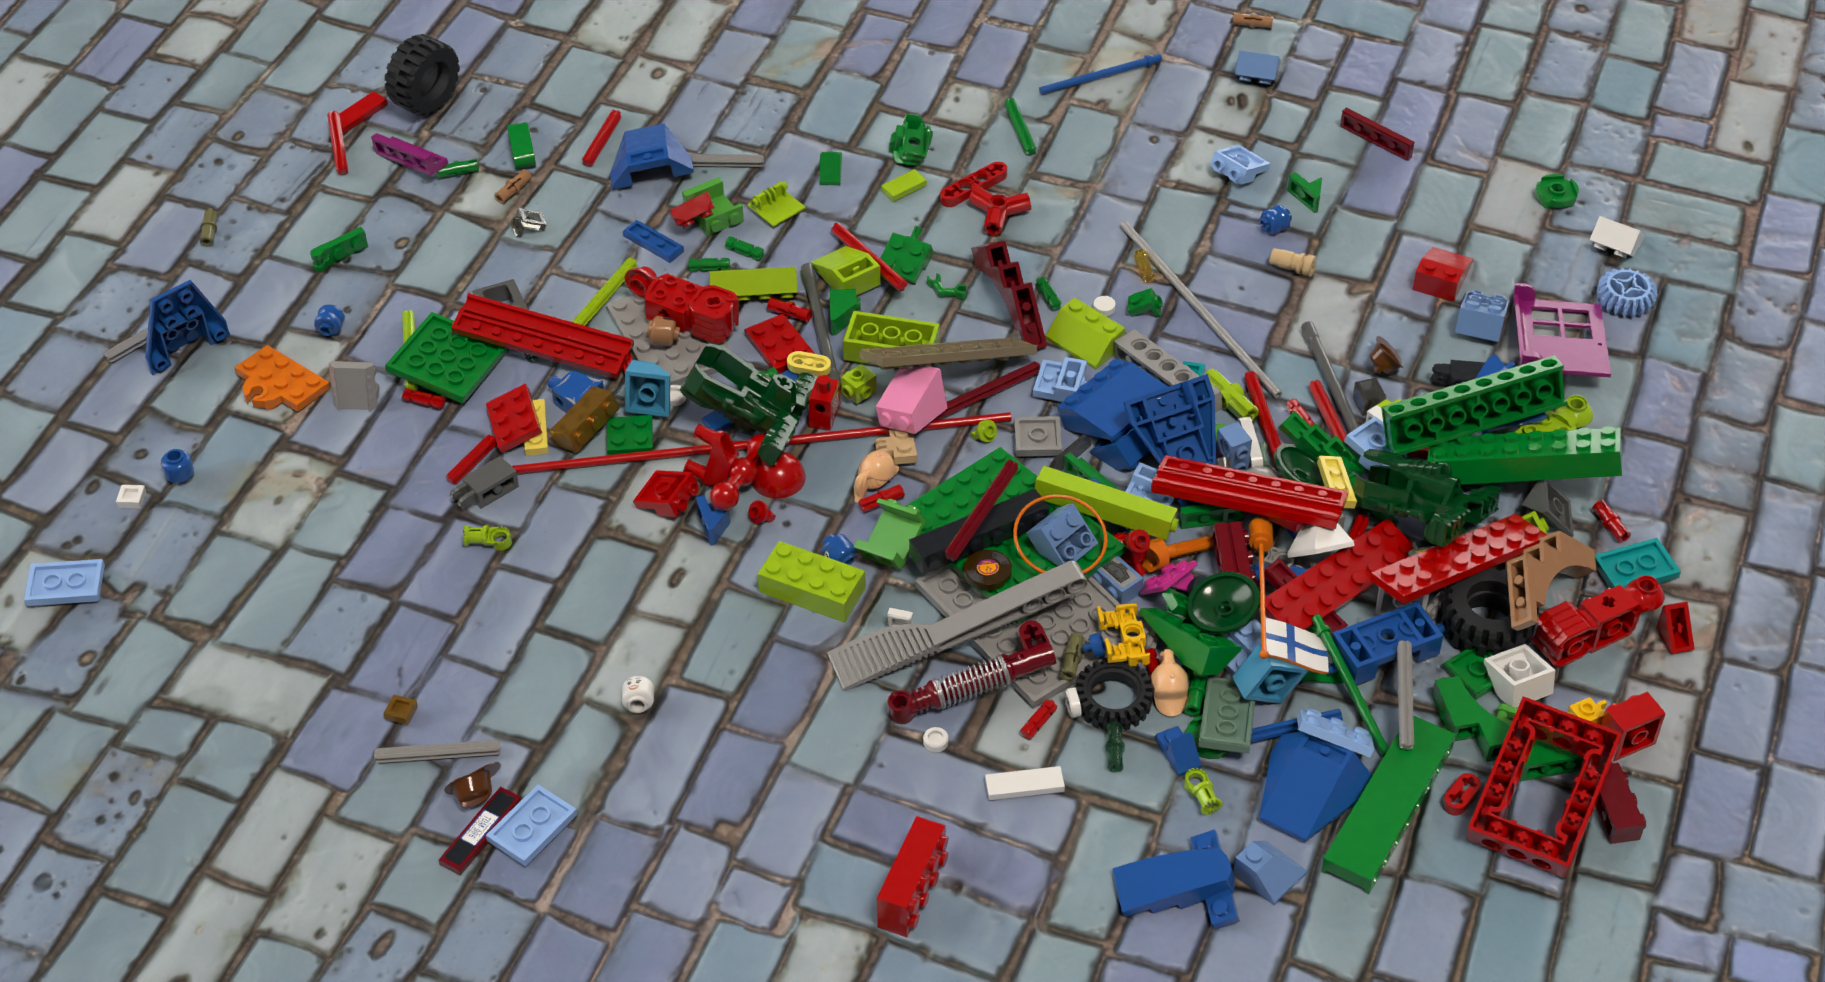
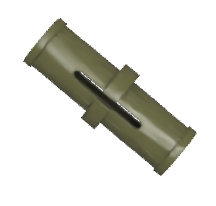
(1072, 656)

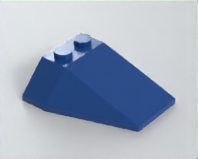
(1177, 420)

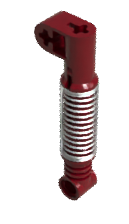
(978, 679)

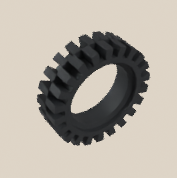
(1114, 671)

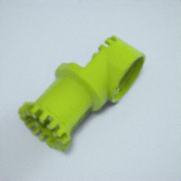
(487, 535)
(1203, 791)

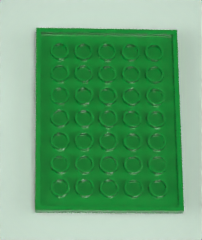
(963, 491)

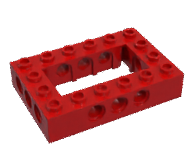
(1568, 732)

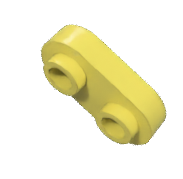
(808, 362)

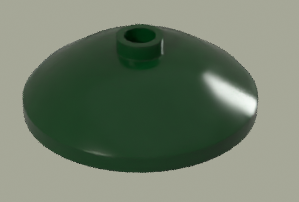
(1298, 464)
(1221, 594)

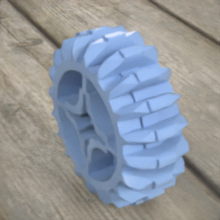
(1627, 292)

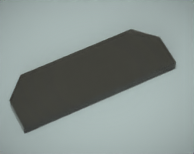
(1076, 448)

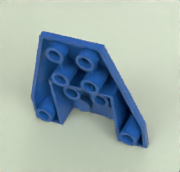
(648, 149)
(179, 319)
(1310, 784)

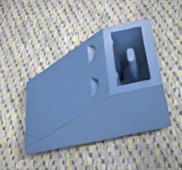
(1482, 315)

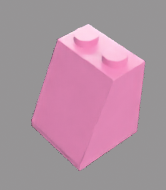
(912, 399)

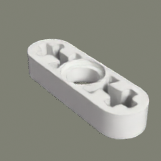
(1255, 456)

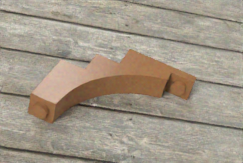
(1535, 569)

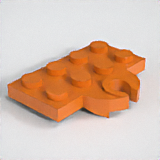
(279, 380)

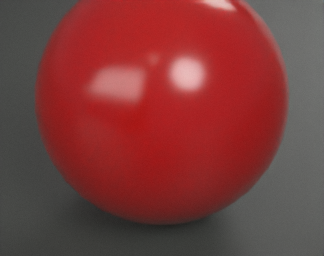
(780, 479)

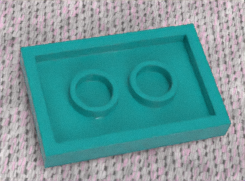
(1635, 560)

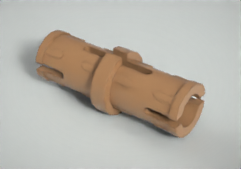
(1252, 20)
(513, 186)

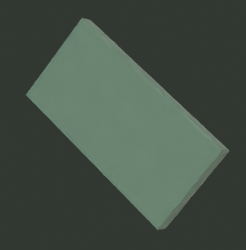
(1226, 717)

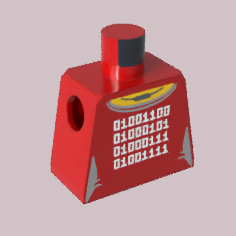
(825, 393)

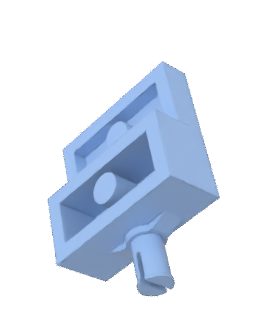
(1059, 379)
(1141, 485)

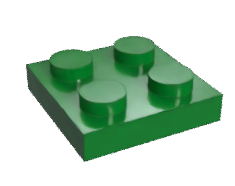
(629, 434)

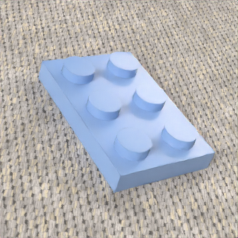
(64, 582)
(1335, 732)
(531, 825)

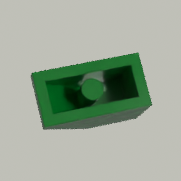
(842, 305)

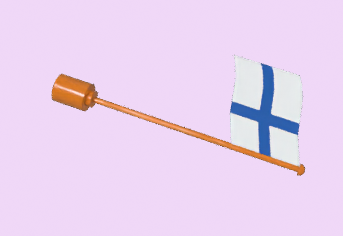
(1279, 638)

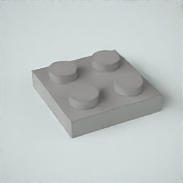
(1038, 436)

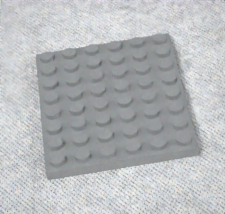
(1075, 614)

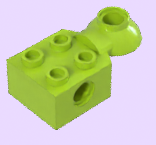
(1569, 417)

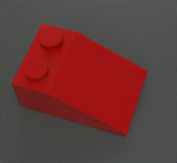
(1441, 273)

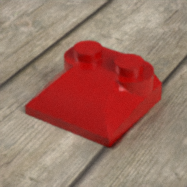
(692, 209)

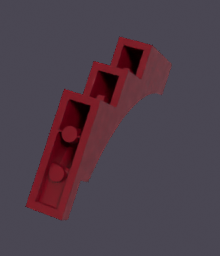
(1017, 295)

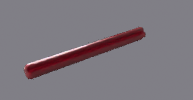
(990, 389)
(981, 510)

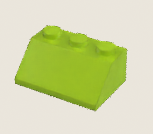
(1085, 333)

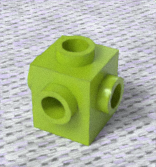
(858, 384)

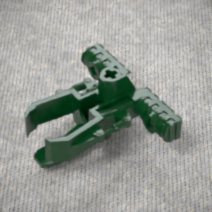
(761, 404)
(1423, 493)

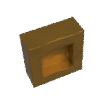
(400, 709)

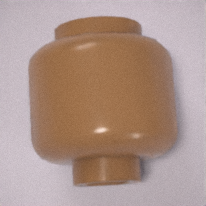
(663, 331)

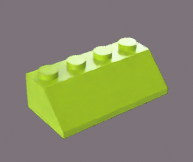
(757, 282)

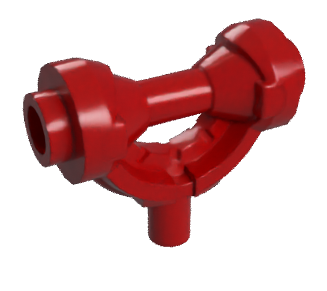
(1136, 545)

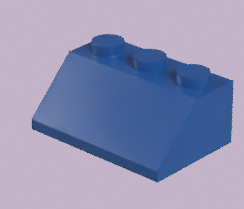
(1121, 452)

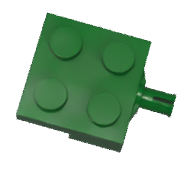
(907, 255)

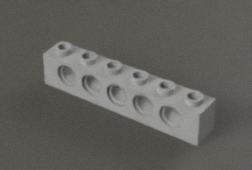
(1157, 362)

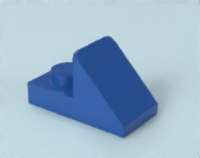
(713, 521)
(1179, 749)

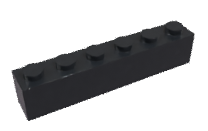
(929, 548)

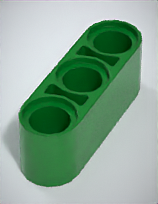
(521, 145)

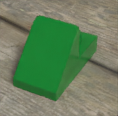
(830, 168)
(1304, 191)
(1177, 604)

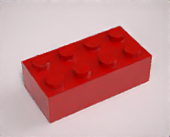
(912, 877)

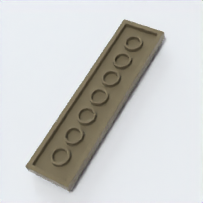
(947, 352)

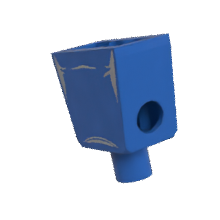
(571, 388)

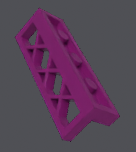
(408, 154)

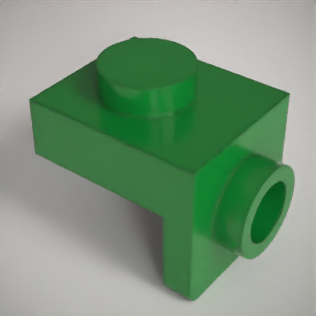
(1144, 301)

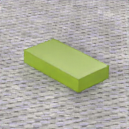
(903, 185)

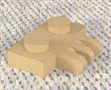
(899, 446)

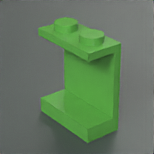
(723, 215)
(891, 534)

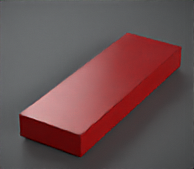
(361, 110)

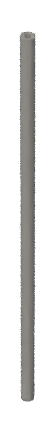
(1203, 312)

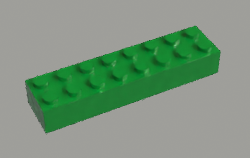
(1532, 455)

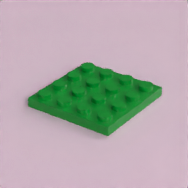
(444, 360)

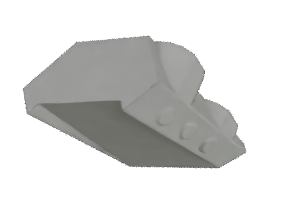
(353, 385)

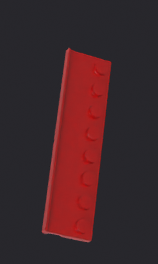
(542, 336)
(1249, 492)

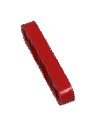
(954, 195)

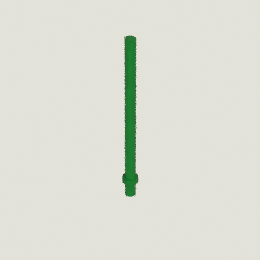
(1324, 632)

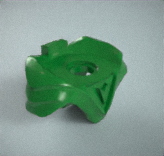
(912, 129)

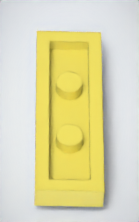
(539, 443)
(1336, 477)

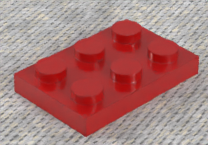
(776, 340)
(513, 418)

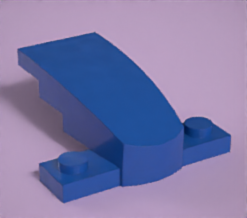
(1182, 881)

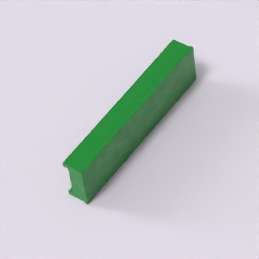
(1474, 406)
(1388, 806)

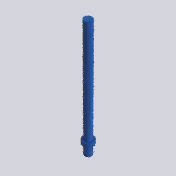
(1146, 61)

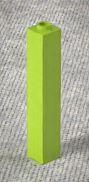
(1108, 502)

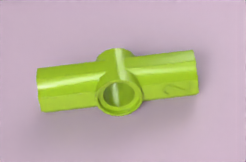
(1232, 396)

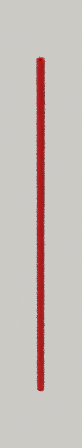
(742, 445)

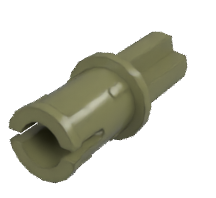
(208, 228)

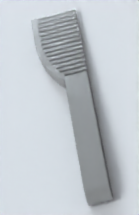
(901, 644)

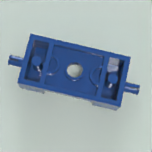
(1366, 649)

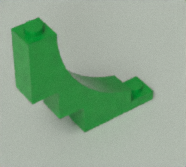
(1470, 720)

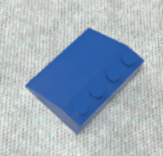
(1098, 404)

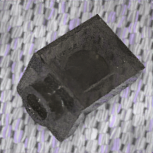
(528, 220)

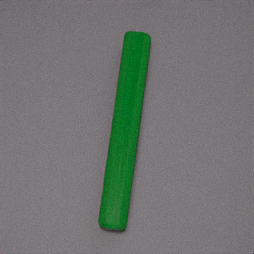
(1020, 126)

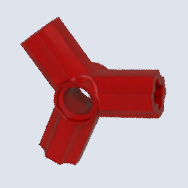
(998, 207)

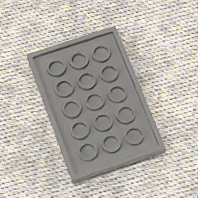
(677, 359)

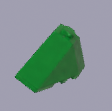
(1193, 648)

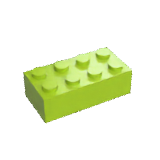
(881, 331)
(811, 581)

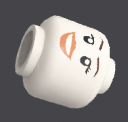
(637, 694)

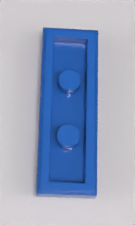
(653, 241)

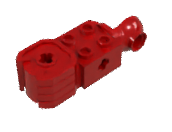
(703, 311)
(1572, 632)

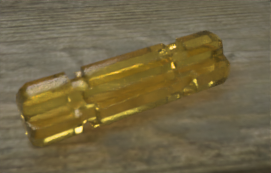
(1144, 266)

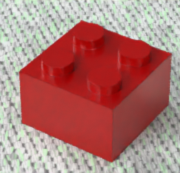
(1637, 720)

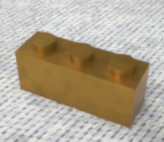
(584, 419)

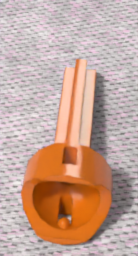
(1159, 553)

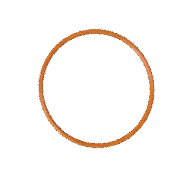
(1064, 497)

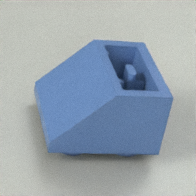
(1062, 536)

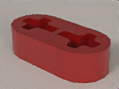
(1466, 797)

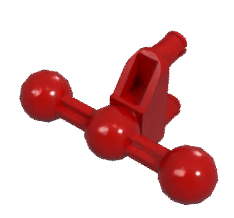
(725, 464)

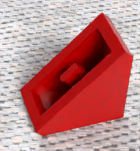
(1676, 628)

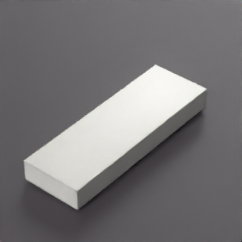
(1024, 783)

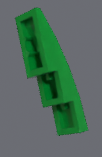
(1319, 443)

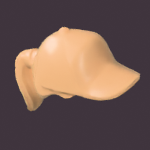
(874, 472)
(1169, 685)

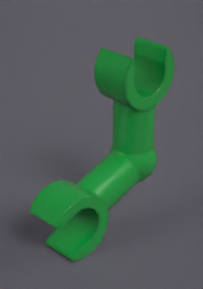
(959, 290)

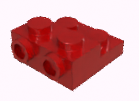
(667, 492)

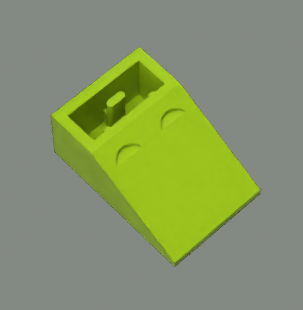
(849, 270)

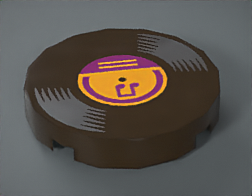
(987, 569)

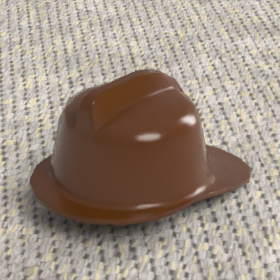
(1384, 357)
(475, 787)

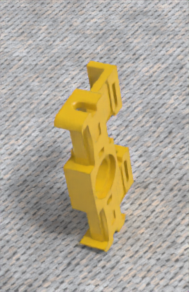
(1131, 646)

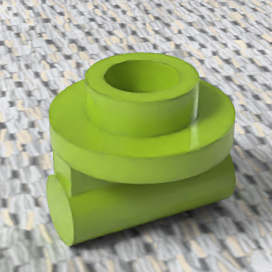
(985, 431)

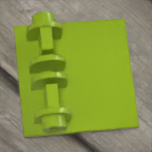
(775, 204)

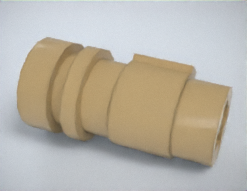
(1291, 261)

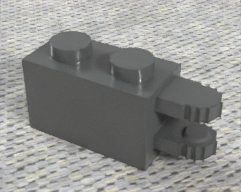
(486, 484)

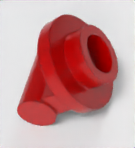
(759, 512)

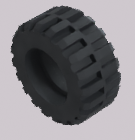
(422, 74)
(1469, 629)

